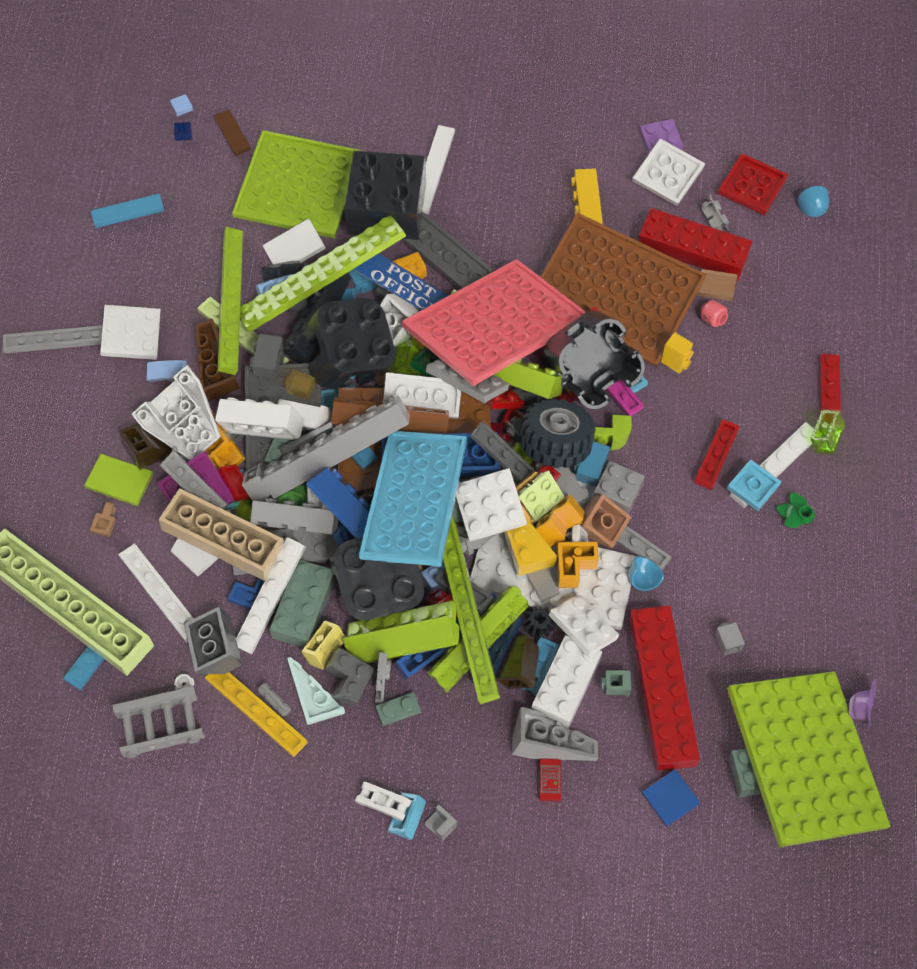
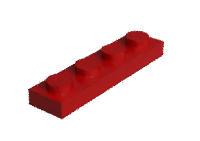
(830, 382)
(717, 454)

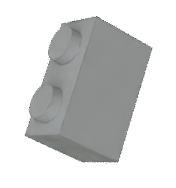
(254, 485)

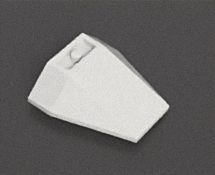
(181, 416)

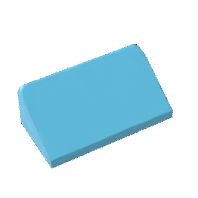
(412, 816)

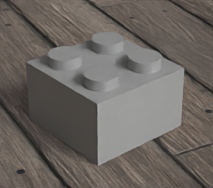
(620, 485)

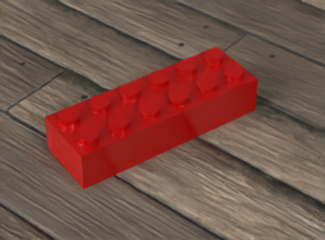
(695, 243)

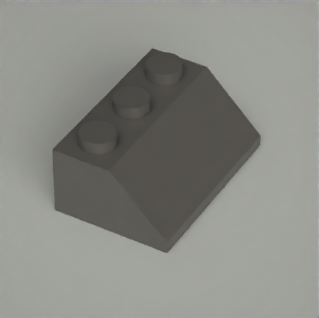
(213, 643)

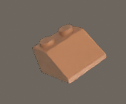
(604, 520)

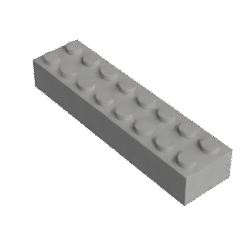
(335, 446)

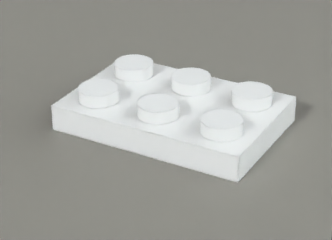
(583, 625)

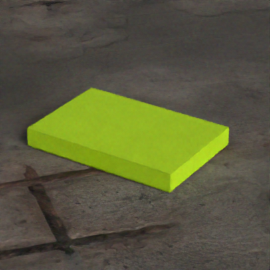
(118, 480)

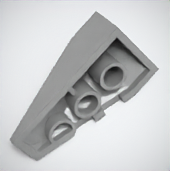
(545, 739)

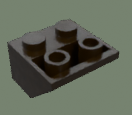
(143, 446)

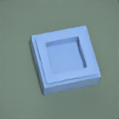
(181, 105)

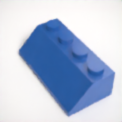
(341, 500)

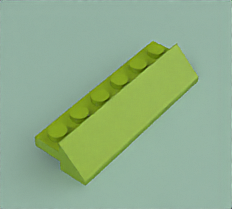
(494, 623)
(403, 632)

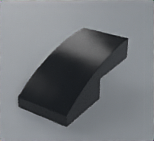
(280, 269)

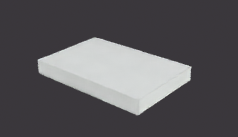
(295, 244)

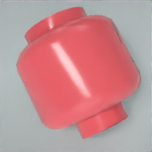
(714, 313)

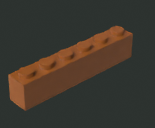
(421, 419)

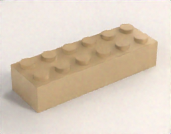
(221, 534)

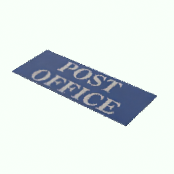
(400, 282)

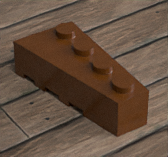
(213, 381)

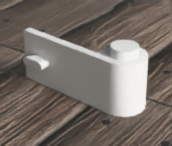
(313, 416)

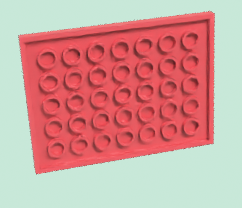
(493, 321)

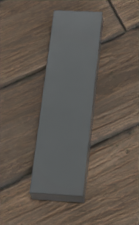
(501, 451)

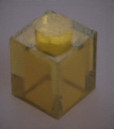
(300, 384)

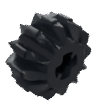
(532, 624)

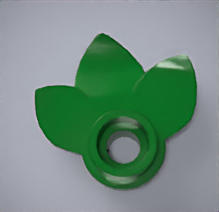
(793, 511)

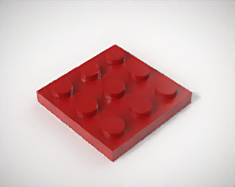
(753, 184)

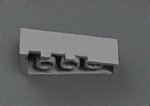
(293, 517)

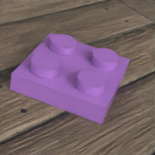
(662, 130)

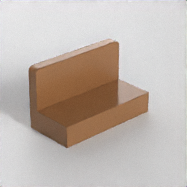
(718, 285)

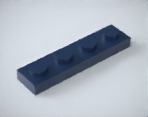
(500, 646)

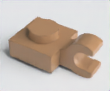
(104, 522)

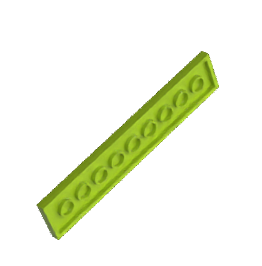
(320, 273)

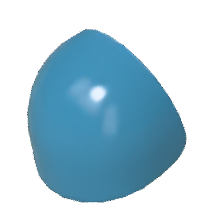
(814, 201)
(645, 574)

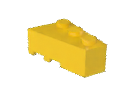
(529, 549)

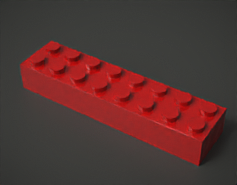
(663, 688)

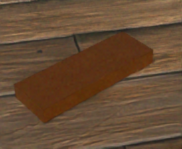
(232, 132)

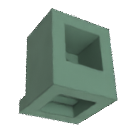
(622, 678)

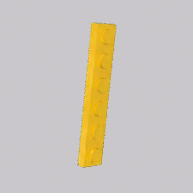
(258, 712)

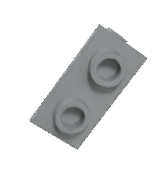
(712, 209)

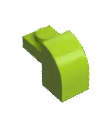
(617, 434)

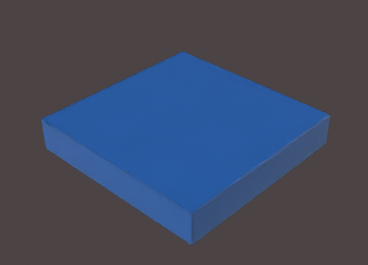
(671, 798)

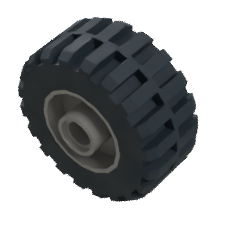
(557, 433)

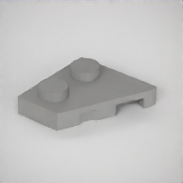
(382, 674)

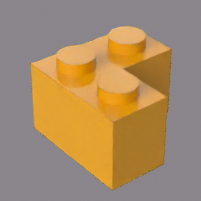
(561, 517)
(572, 558)

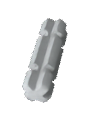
(274, 699)

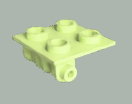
(541, 495)

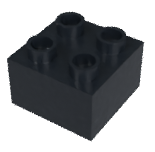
(385, 187)

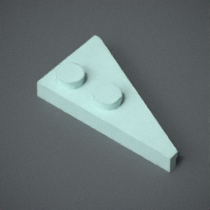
(315, 701)

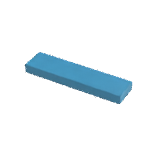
(127, 210)

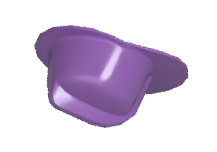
(862, 703)

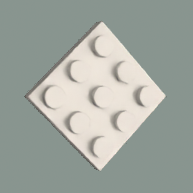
(668, 172)
(130, 332)
(490, 505)

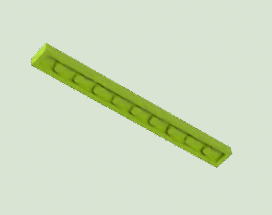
(230, 301)
(469, 618)

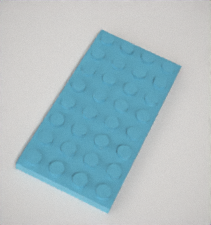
(414, 498)

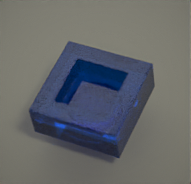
(182, 131)

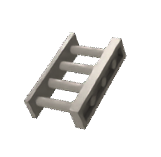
(145, 707)

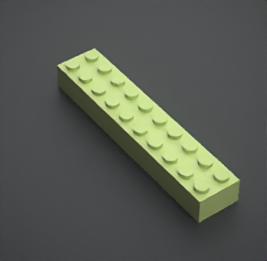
(71, 605)

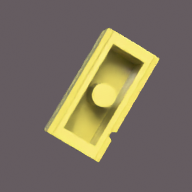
(322, 644)

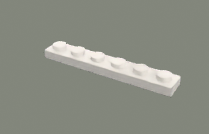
(785, 454)
(269, 595)

